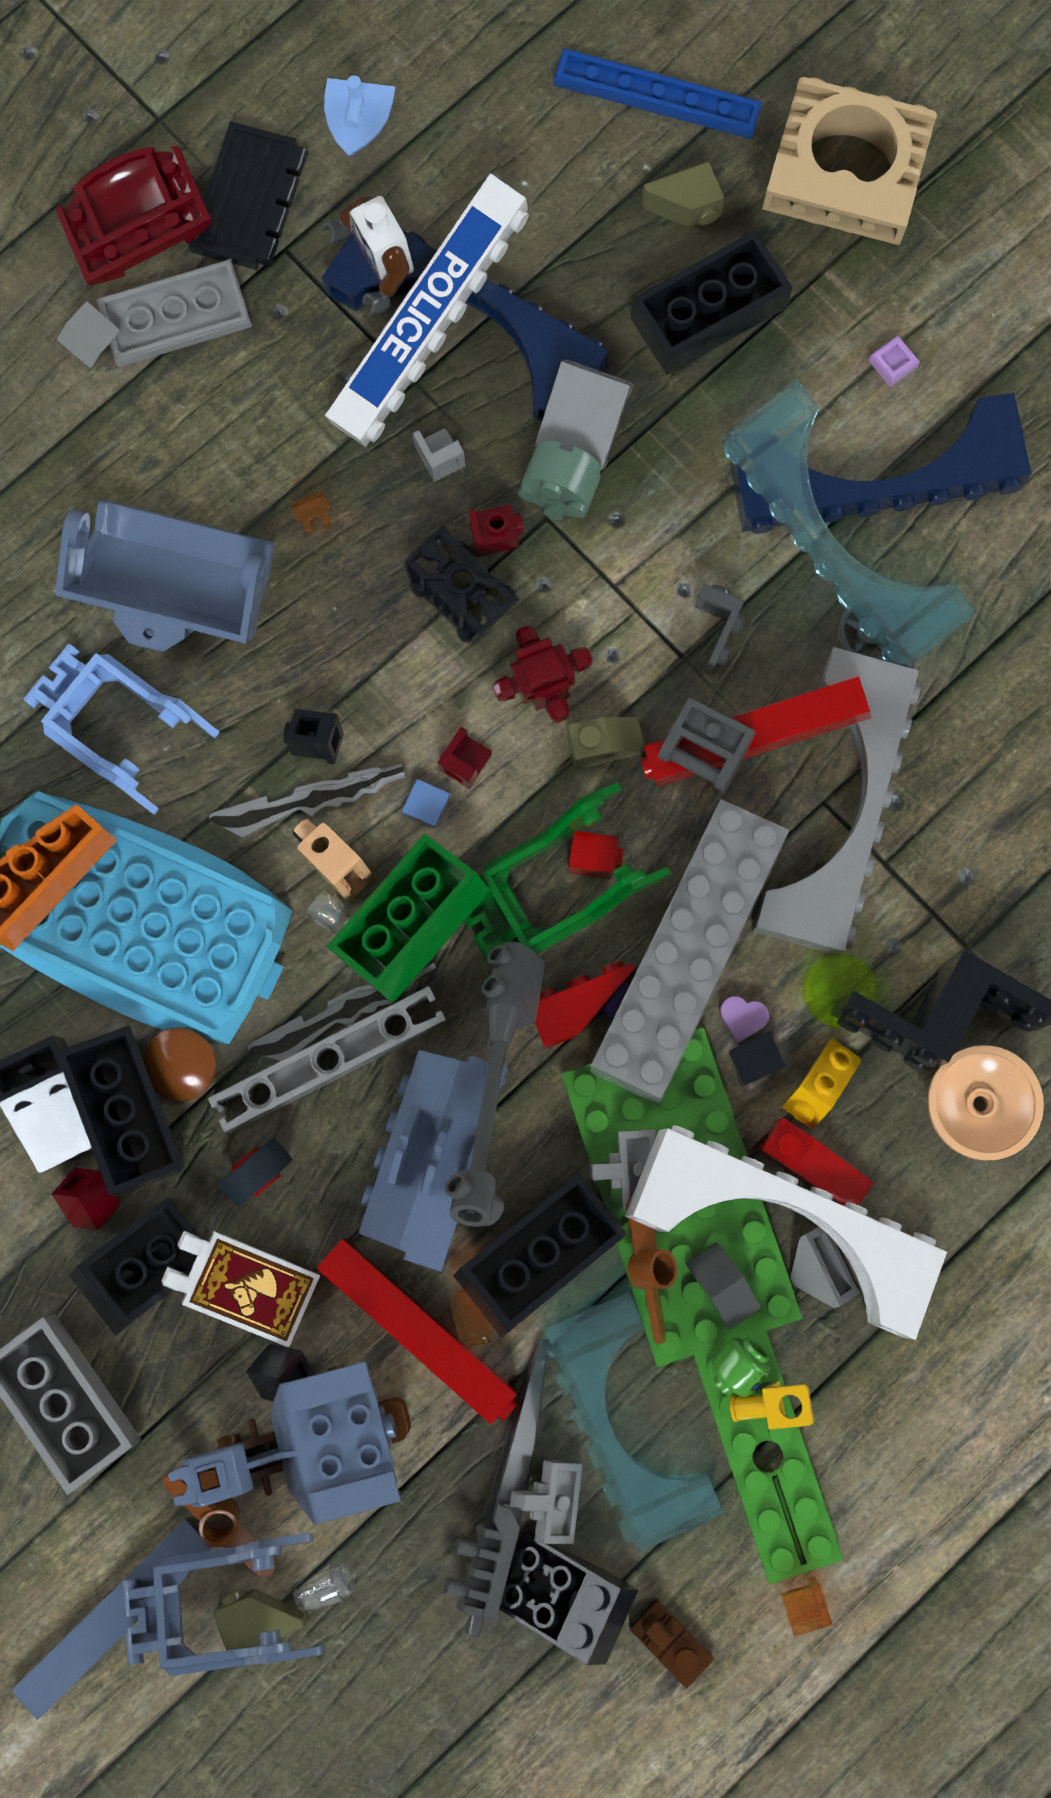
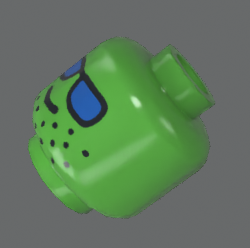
(740, 1367)

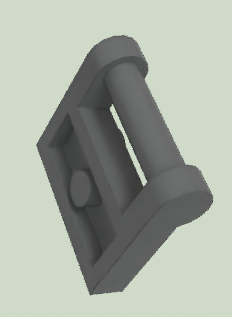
(713, 733)

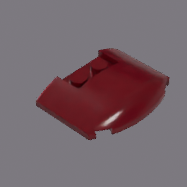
(132, 212)

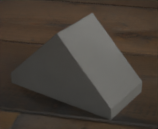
(723, 1285)

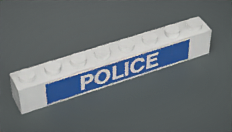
(428, 311)

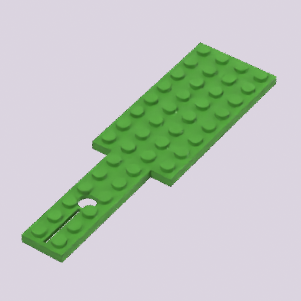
(691, 1322)

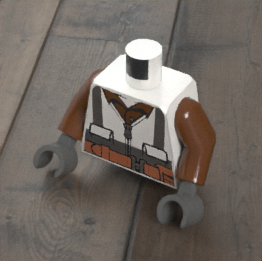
(380, 242)

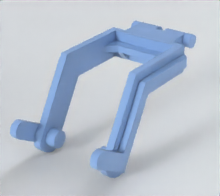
(74, 688)

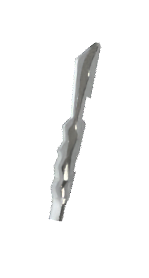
(310, 798)
(343, 1009)

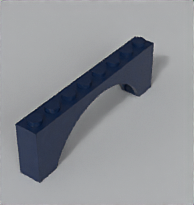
(537, 335)
(982, 461)

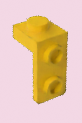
(822, 1084)

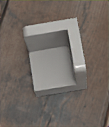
(87, 334)
(439, 453)

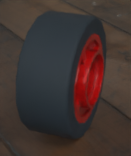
(255, 1171)

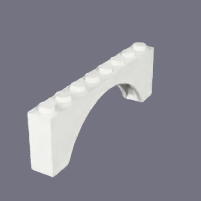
(891, 1266)

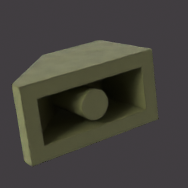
(686, 196)
(604, 740)
(247, 1614)

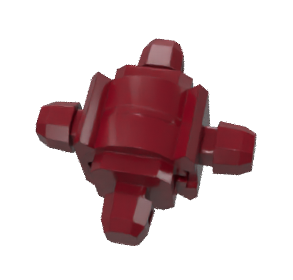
(542, 674)

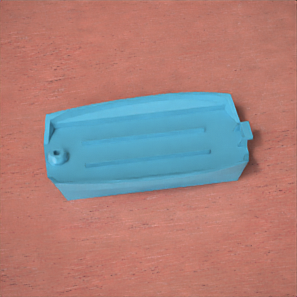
(156, 927)

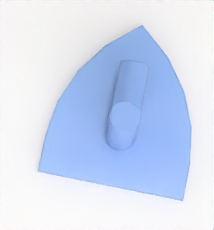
(356, 111)

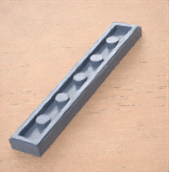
(98, 1630)

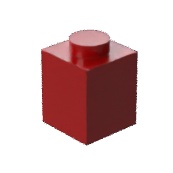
(595, 855)

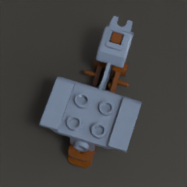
(328, 1442)

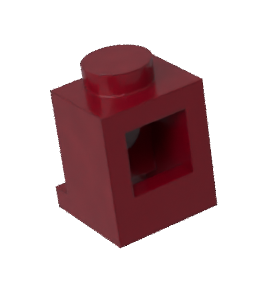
(495, 540)

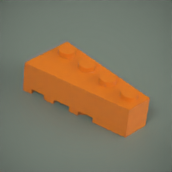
(46, 869)

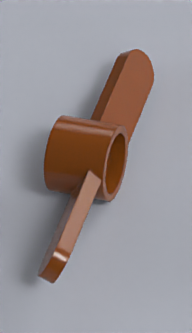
(650, 1270)
(228, 1537)

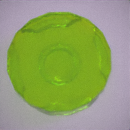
(832, 980)

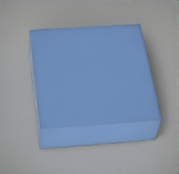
(426, 803)

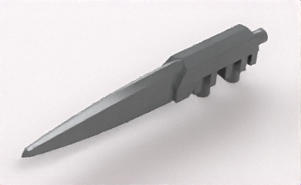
(496, 1541)

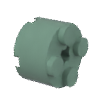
(560, 480)

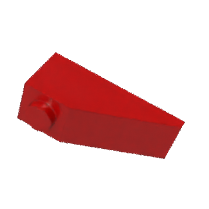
(814, 1163)

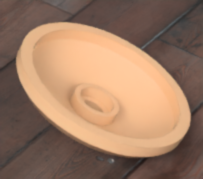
(1010, 1096)

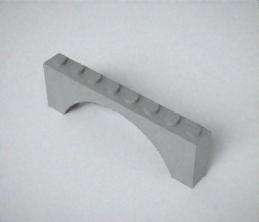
(822, 906)

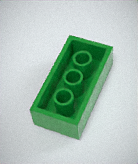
(409, 917)

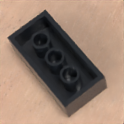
(710, 302)
(539, 1255)

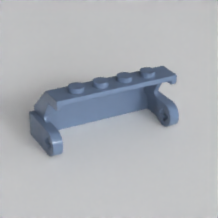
(164, 574)

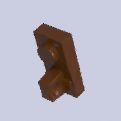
(671, 1643)

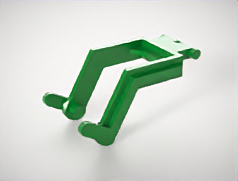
(503, 915)

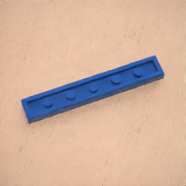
(657, 93)

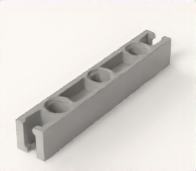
(303, 1073)

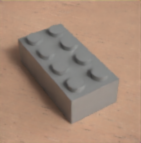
(62, 1404)

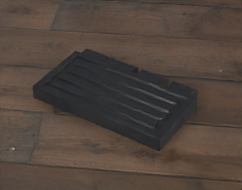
(249, 196)

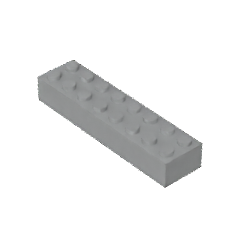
(689, 952)

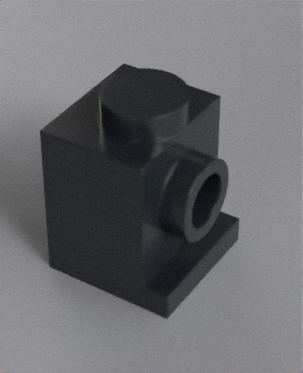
(314, 735)

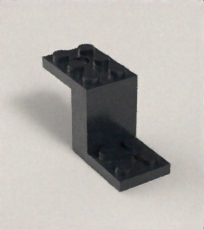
(945, 1012)

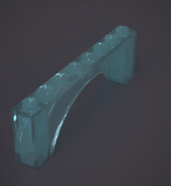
(774, 456)

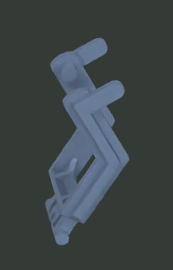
(161, 1612)

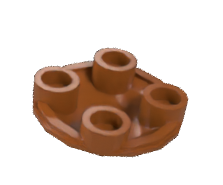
(180, 1063)

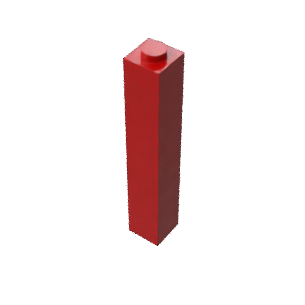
(775, 727)
(419, 1331)

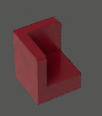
(464, 759)
(85, 1199)

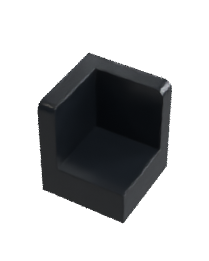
(756, 1059)
(275, 1367)

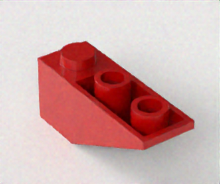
(572, 1010)

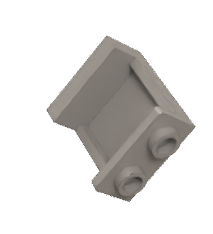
(584, 410)

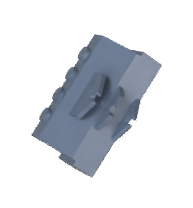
(426, 1147)

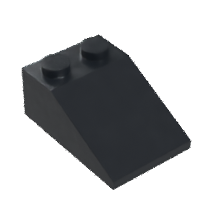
(127, 1271)

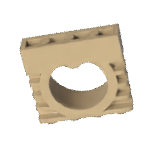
(839, 198)

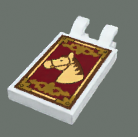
(243, 1286)

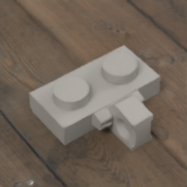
(627, 1164)
(553, 1501)

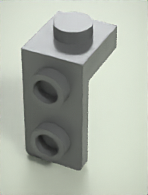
(720, 603)

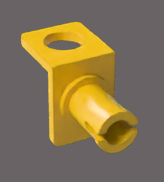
(771, 1406)

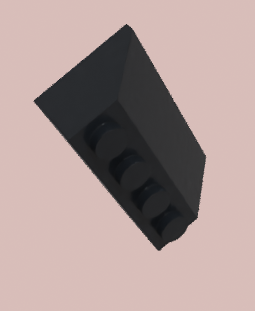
(120, 1111)

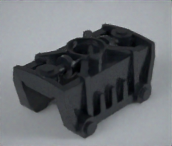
(450, 600)

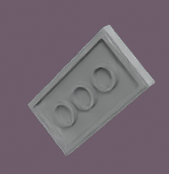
(175, 312)

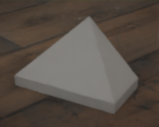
(822, 1270)

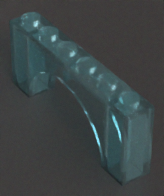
(651, 1502)

